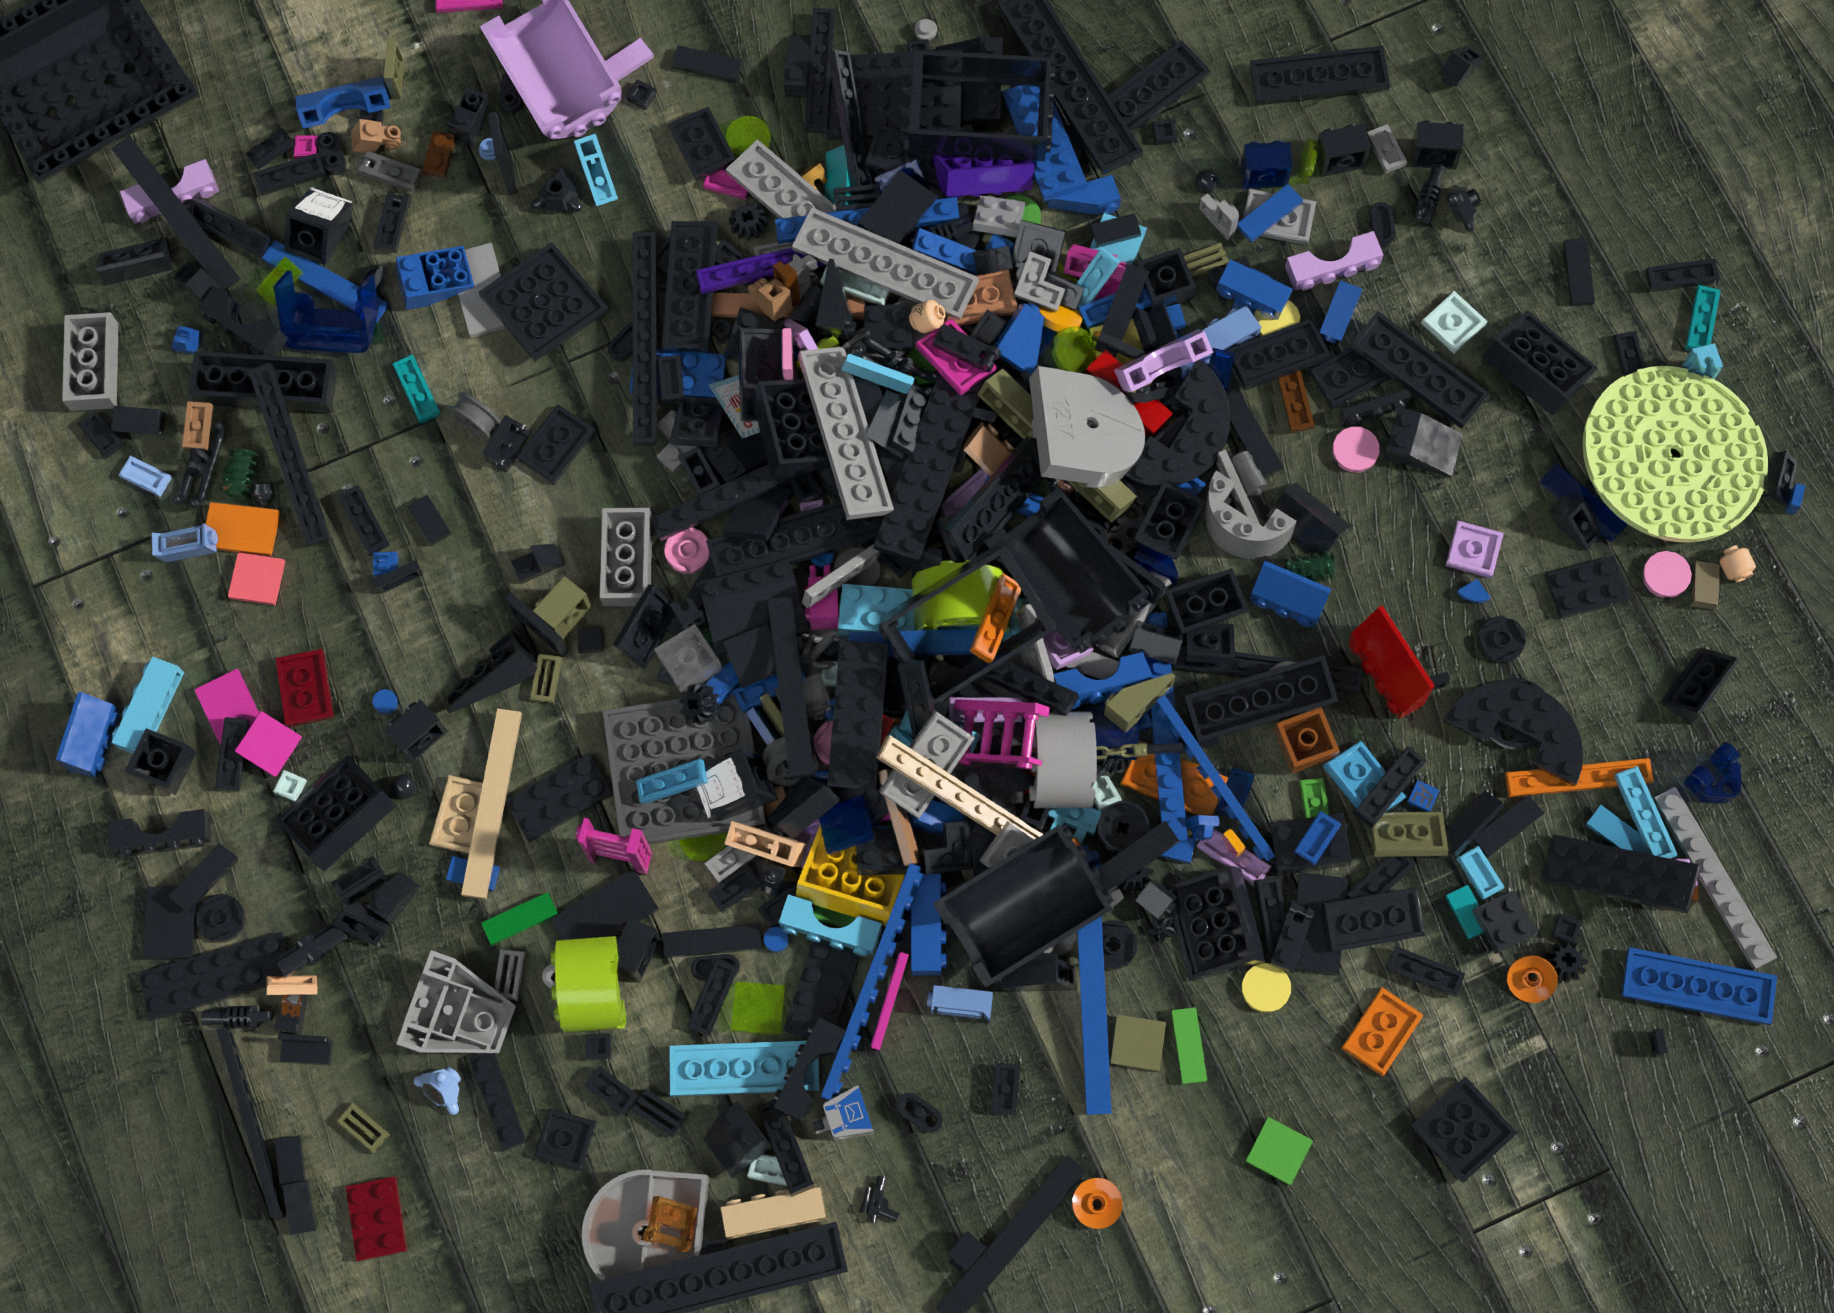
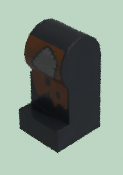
(291, 1014)

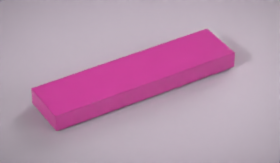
(889, 1001)

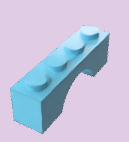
(859, 935)

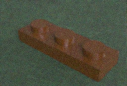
(1296, 402)

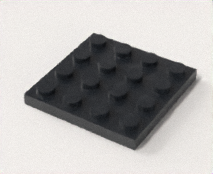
(543, 301)

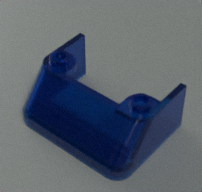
(326, 329)

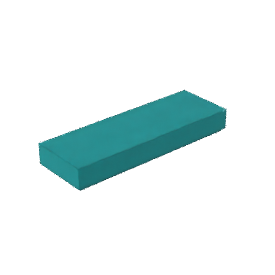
(1702, 317)
(416, 389)

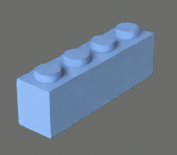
(1233, 330)

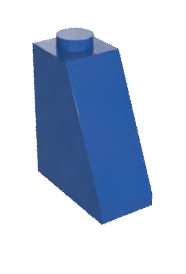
(1340, 311)
(1022, 338)
(933, 816)

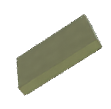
(1409, 835)

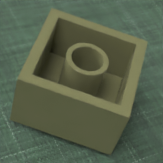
(563, 606)

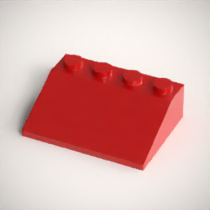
(1391, 663)

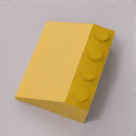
(834, 884)

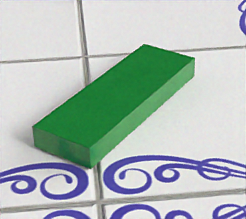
(519, 919)

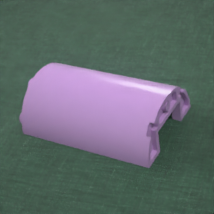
(555, 68)

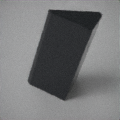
(134, 261)
(1316, 525)
(1698, 683)

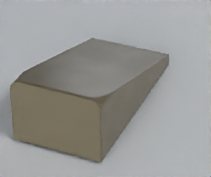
(1705, 585)

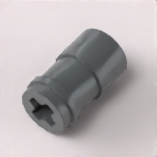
(1248, 474)

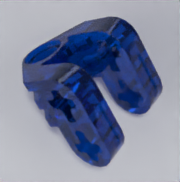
(1700, 780)

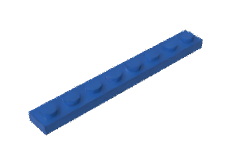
(939, 212)
(1220, 788)

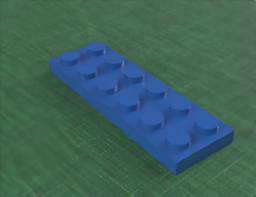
(1060, 171)
(1699, 986)

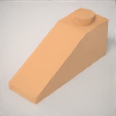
(765, 844)

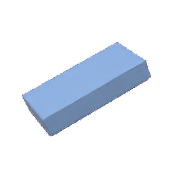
(145, 476)

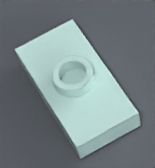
(1104, 792)
(767, 1170)

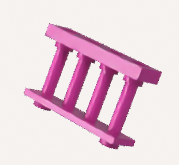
(1010, 712)
(631, 848)

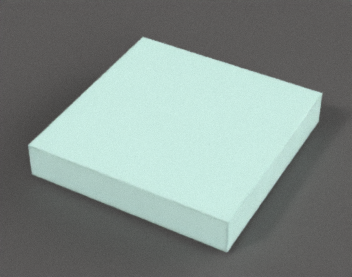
(1454, 322)

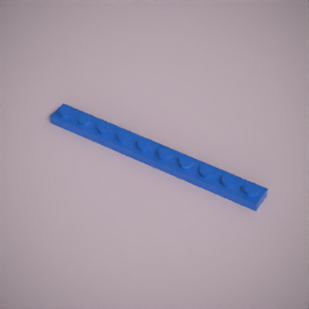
(1167, 764)
(869, 992)

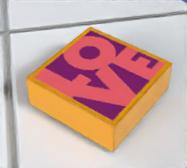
(1233, 843)

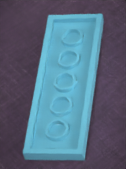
(735, 1068)

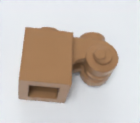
(369, 135)
(772, 297)

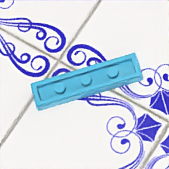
(1645, 813)

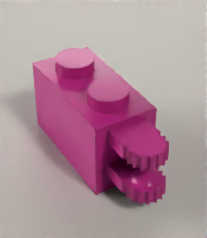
(1080, 258)
(826, 611)

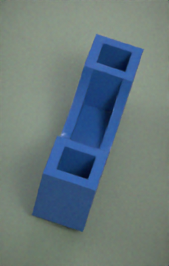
(321, 105)
(1130, 671)

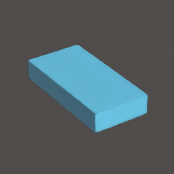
(1480, 873)

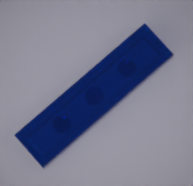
(1561, 484)

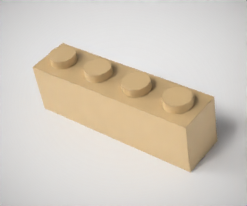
(772, 1213)

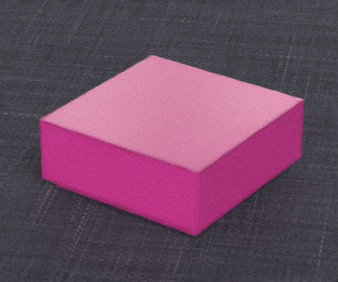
(305, 146)

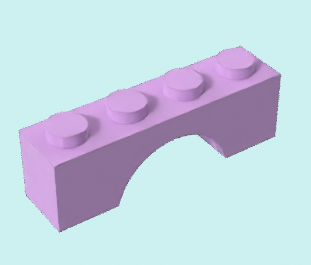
(196, 182)
(1307, 270)
(1172, 355)

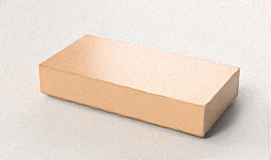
(292, 985)

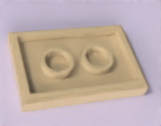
(457, 815)

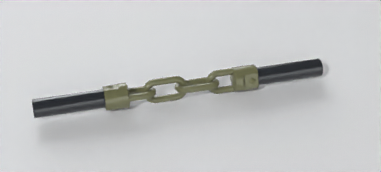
(1139, 749)

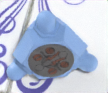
(441, 1087)

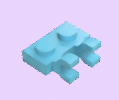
(1082, 819)

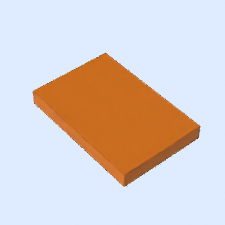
(244, 528)
(1382, 1031)

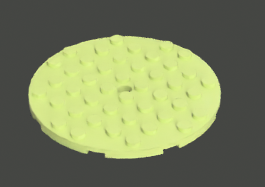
(1664, 496)

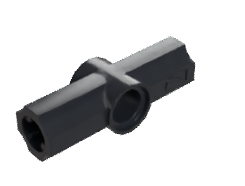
(309, 950)

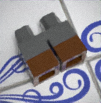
(797, 276)

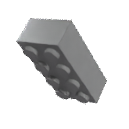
(90, 361)
(625, 555)

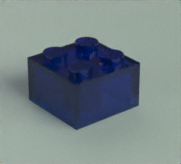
(1266, 165)

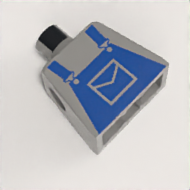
(845, 1116)

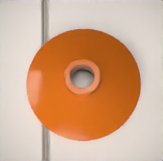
(1531, 989)
(1100, 1190)

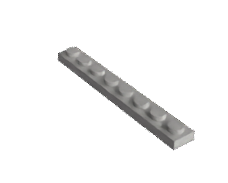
(1714, 878)

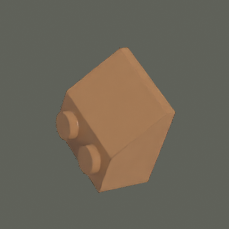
(987, 447)

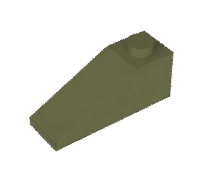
(1136, 700)

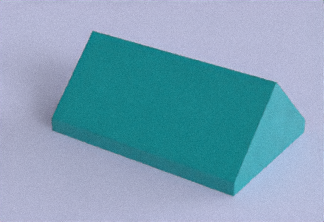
(837, 174)

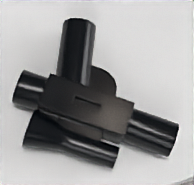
(876, 1204)

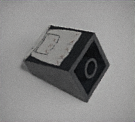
(316, 225)
(735, 786)

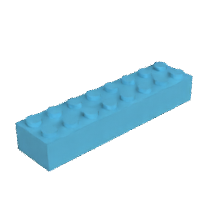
(864, 605)

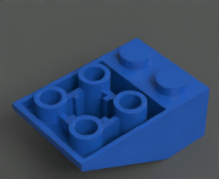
(433, 276)

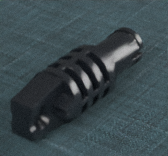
(1430, 195)
(950, 230)
(237, 1016)

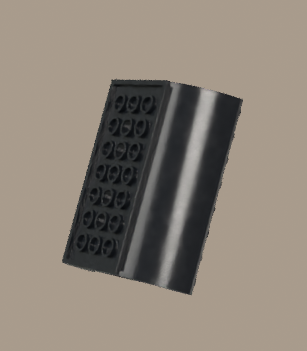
(67, 53)

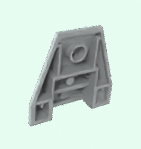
(454, 1011)

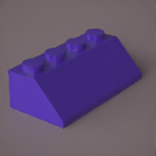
(982, 175)

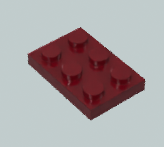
(304, 688)
(376, 1219)

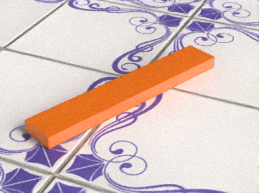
(1591, 777)

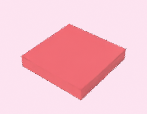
(256, 579)

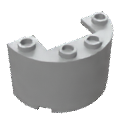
(1237, 532)
(1068, 761)

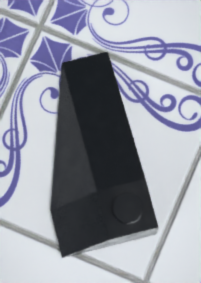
(504, 668)

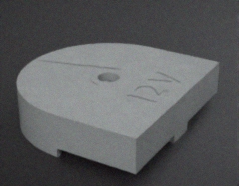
(1083, 427)
(623, 1211)

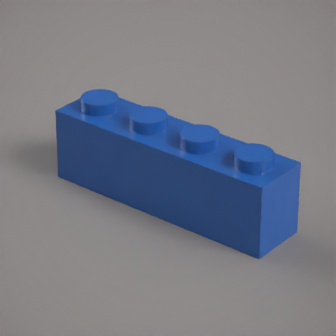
(926, 927)

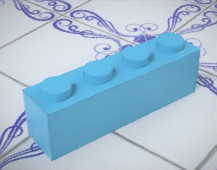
(148, 703)

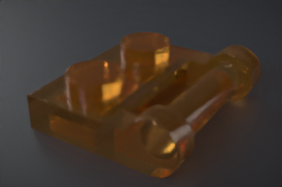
(674, 1216)

